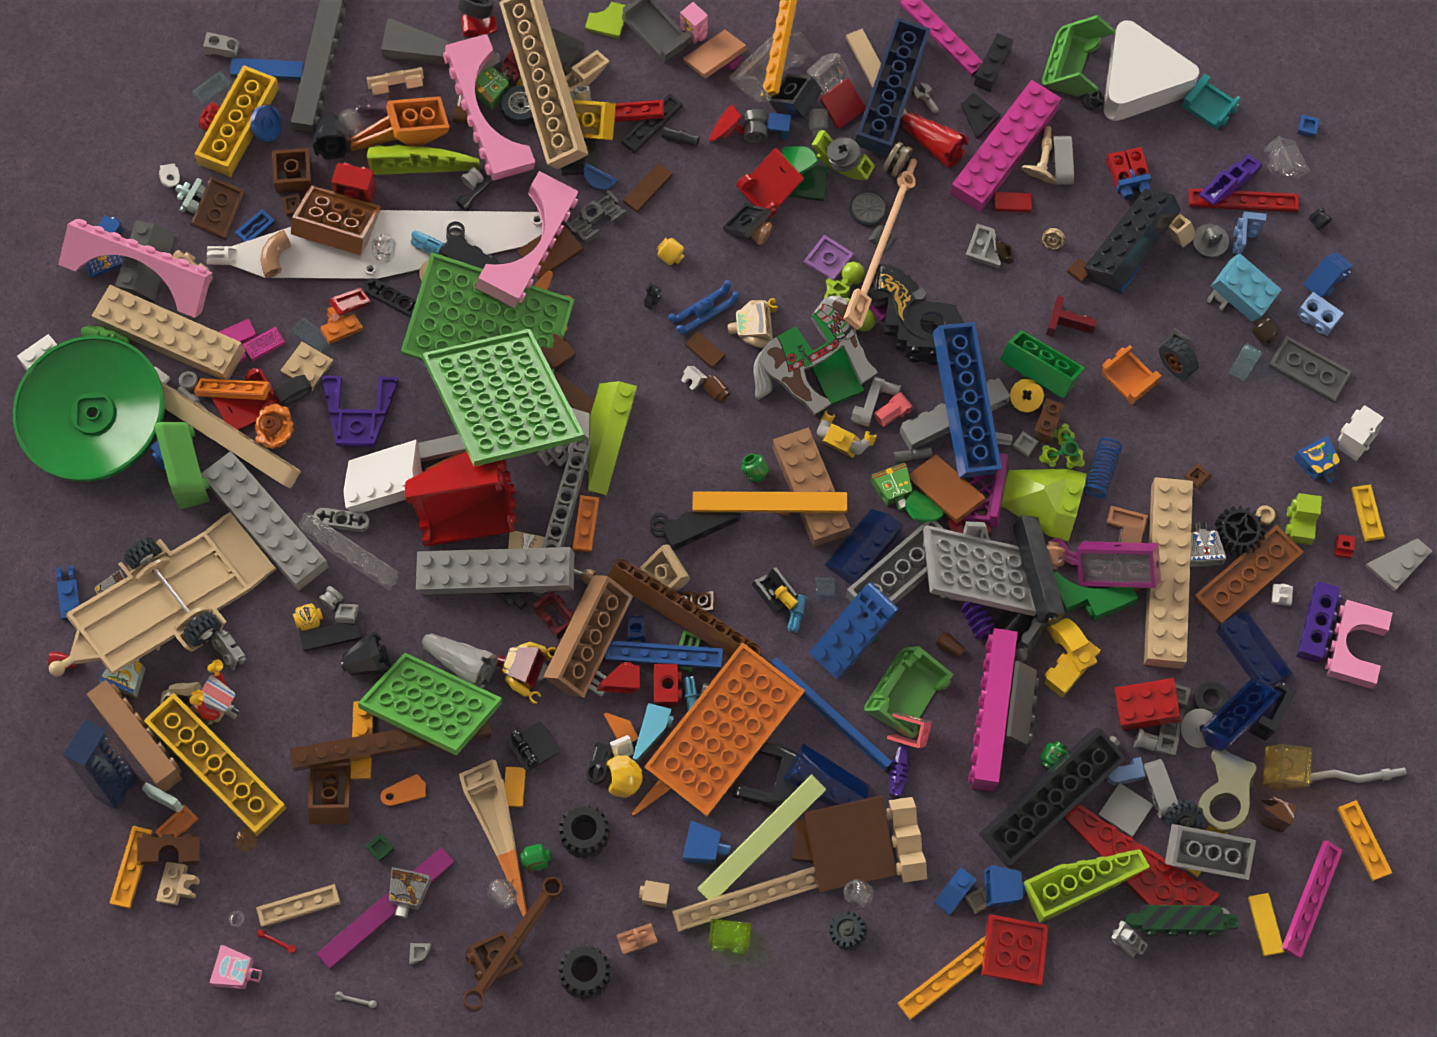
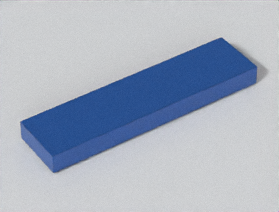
(277, 68)

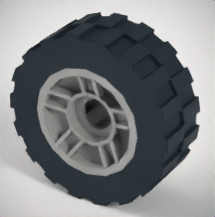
(510, 106)

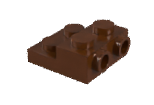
(484, 952)

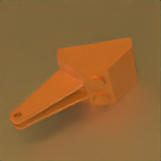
(409, 121)

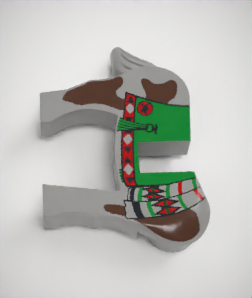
(790, 355)

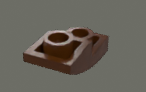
(704, 600)

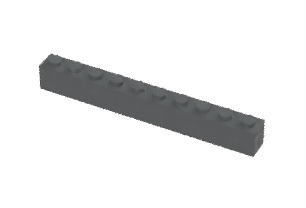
(317, 65)

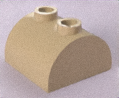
(666, 568)

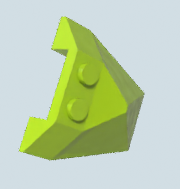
(1046, 494)

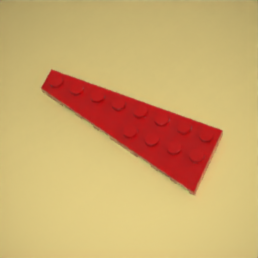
(1155, 886)

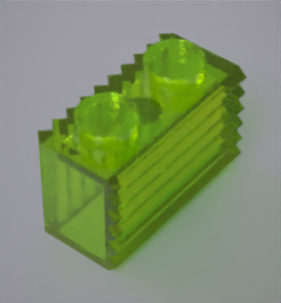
(730, 935)

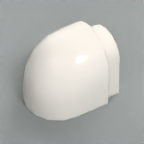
(169, 175)

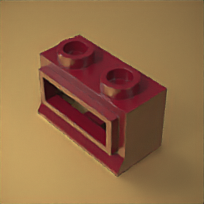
(558, 602)

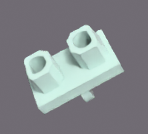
(190, 204)

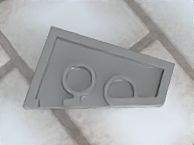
(1400, 563)

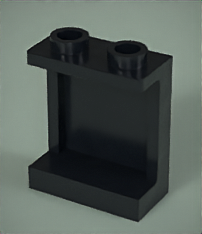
(1266, 727)

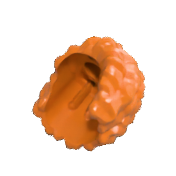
(277, 430)

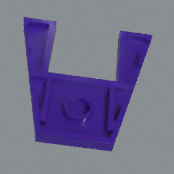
(357, 426)

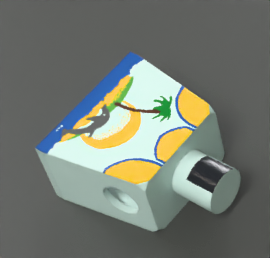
(126, 680)

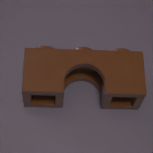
(186, 848)

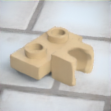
(175, 884)

